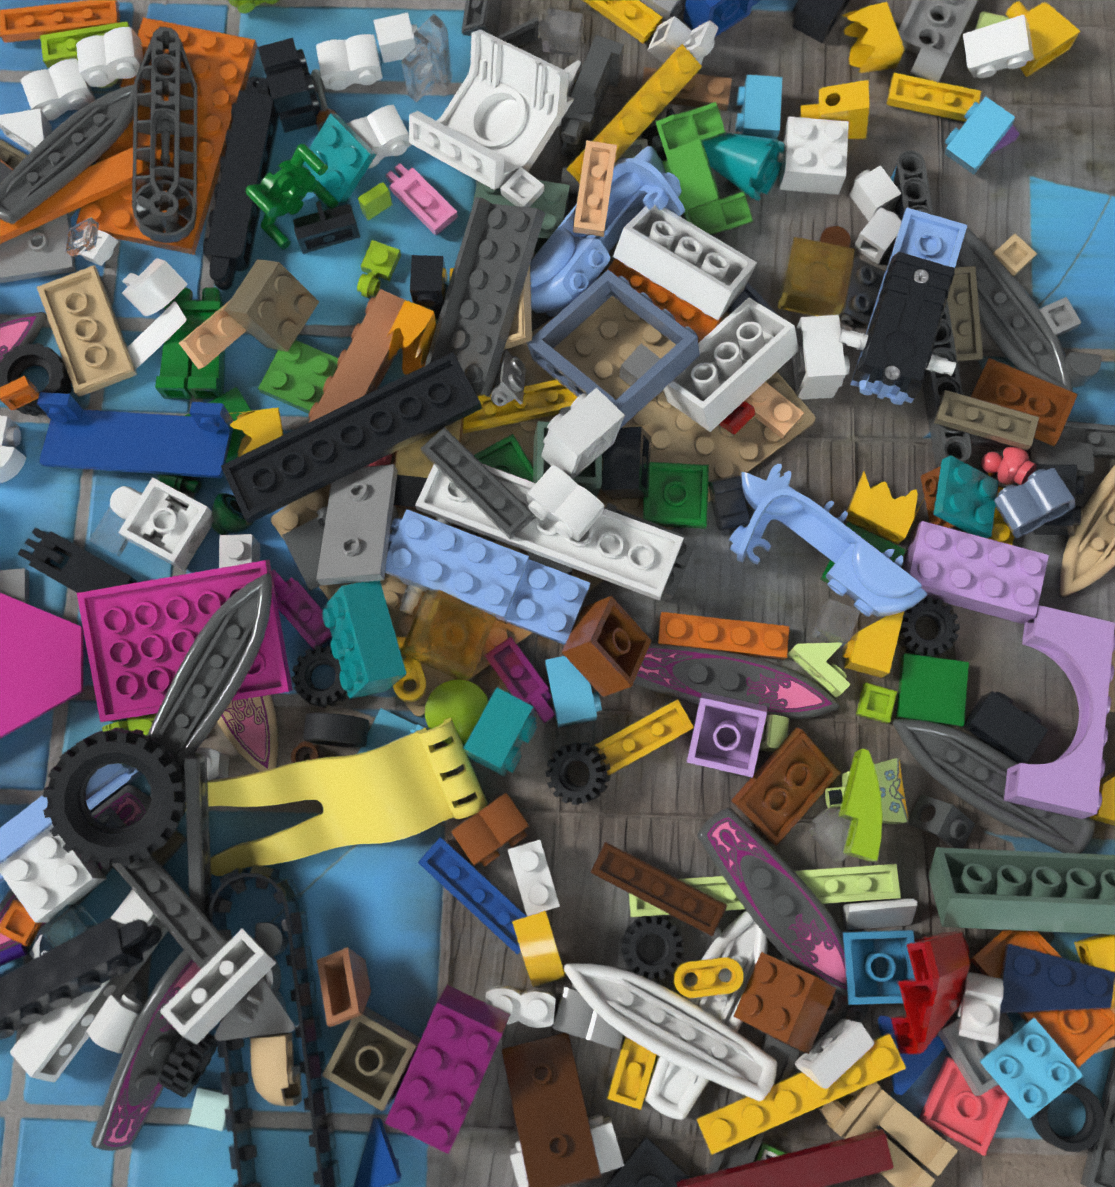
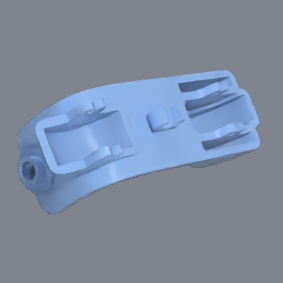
(575, 260)
(859, 568)

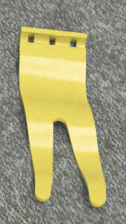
(363, 797)

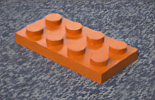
(1076, 1031)

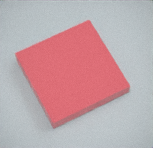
(960, 1114)

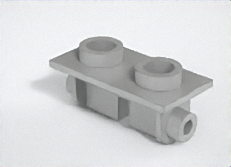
(509, 381)

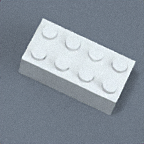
(684, 260)
(732, 363)

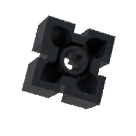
(290, 84)

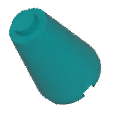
(746, 161)

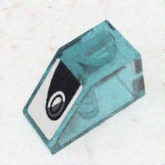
(62, 927)

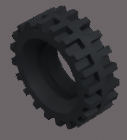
(86, 833)

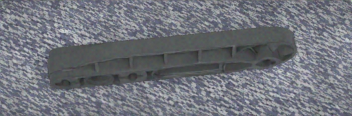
(164, 120)

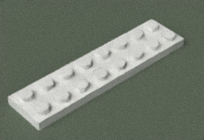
(611, 549)

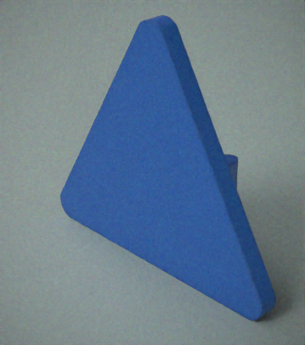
(914, 1063)
(378, 1161)

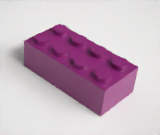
(447, 1068)

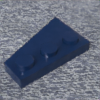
(1051, 983)

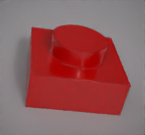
(738, 418)

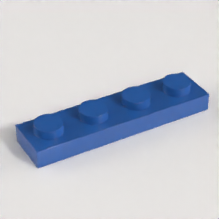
(473, 891)

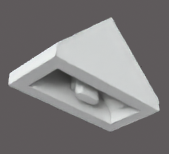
(26, 127)

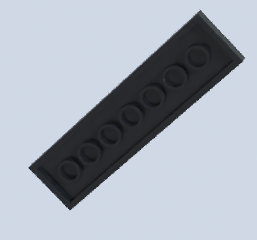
(350, 437)

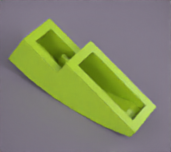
(863, 807)

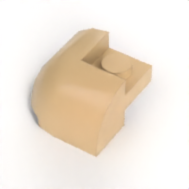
(274, 1069)

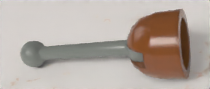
(325, 112)

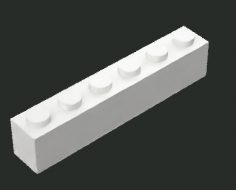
(55, 1039)

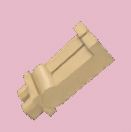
(871, 1107)

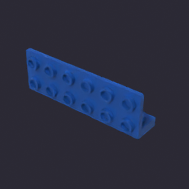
(136, 441)

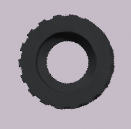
(35, 355)

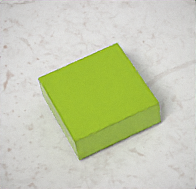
(375, 201)
(876, 703)

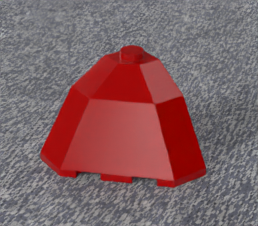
(935, 993)

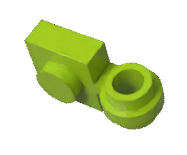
(378, 262)

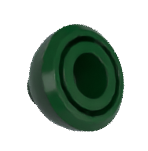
(228, 515)

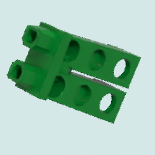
(177, 368)

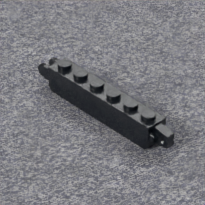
(246, 163)
(72, 970)

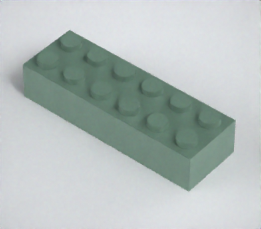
(1024, 890)

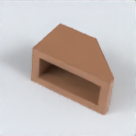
(343, 985)

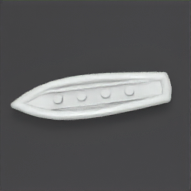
(674, 1028)
(676, 1089)

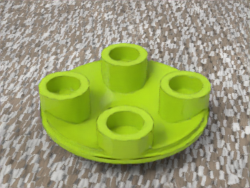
(458, 700)

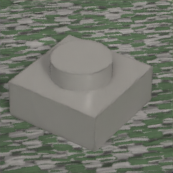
(1061, 316)

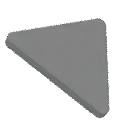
(255, 1015)

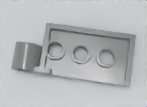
(944, 34)

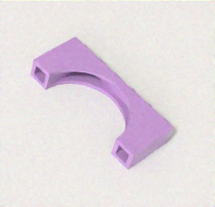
(1084, 653)

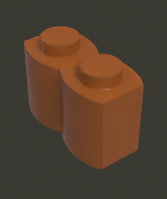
(490, 830)

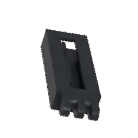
(81, 572)

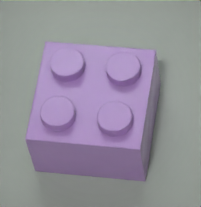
(727, 734)

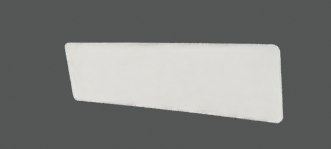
(156, 334)

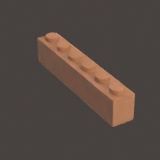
(365, 360)

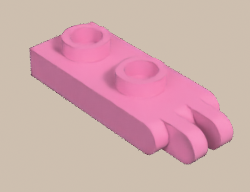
(421, 199)

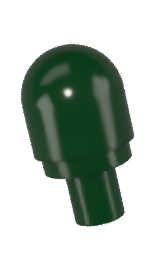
(180, 483)

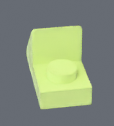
(813, 659)

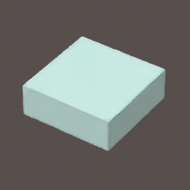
(209, 1109)

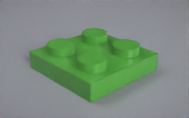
(298, 376)

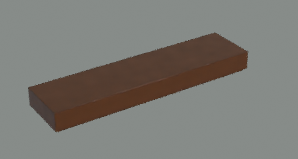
(658, 889)

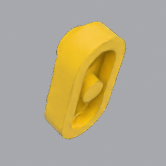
(414, 673)
(708, 977)

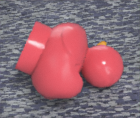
(1012, 468)

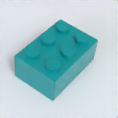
(363, 639)
(501, 732)

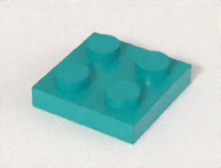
(344, 155)
(966, 497)

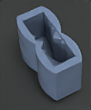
(1034, 502)

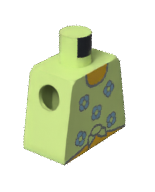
(891, 788)

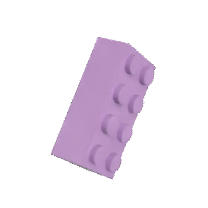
(976, 572)

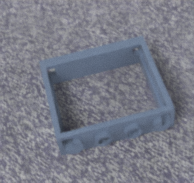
(580, 309)

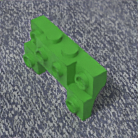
(687, 160)

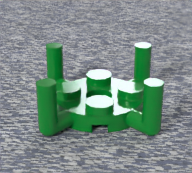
(286, 190)

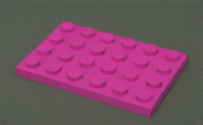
(146, 627)

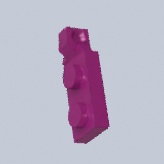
(301, 611)
(520, 677)

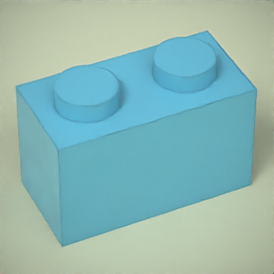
(760, 106)
(979, 135)
(571, 693)

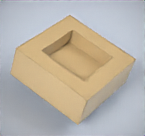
(1015, 254)

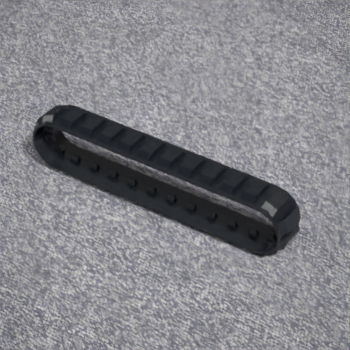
(309, 1029)

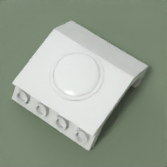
(498, 113)

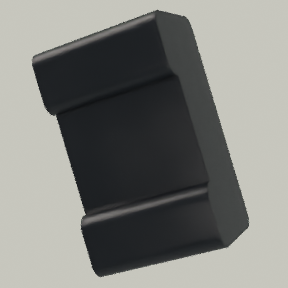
(728, 502)

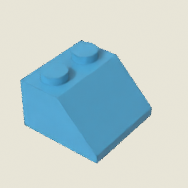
(876, 964)

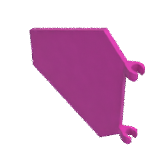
(37, 663)

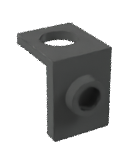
(947, 823)

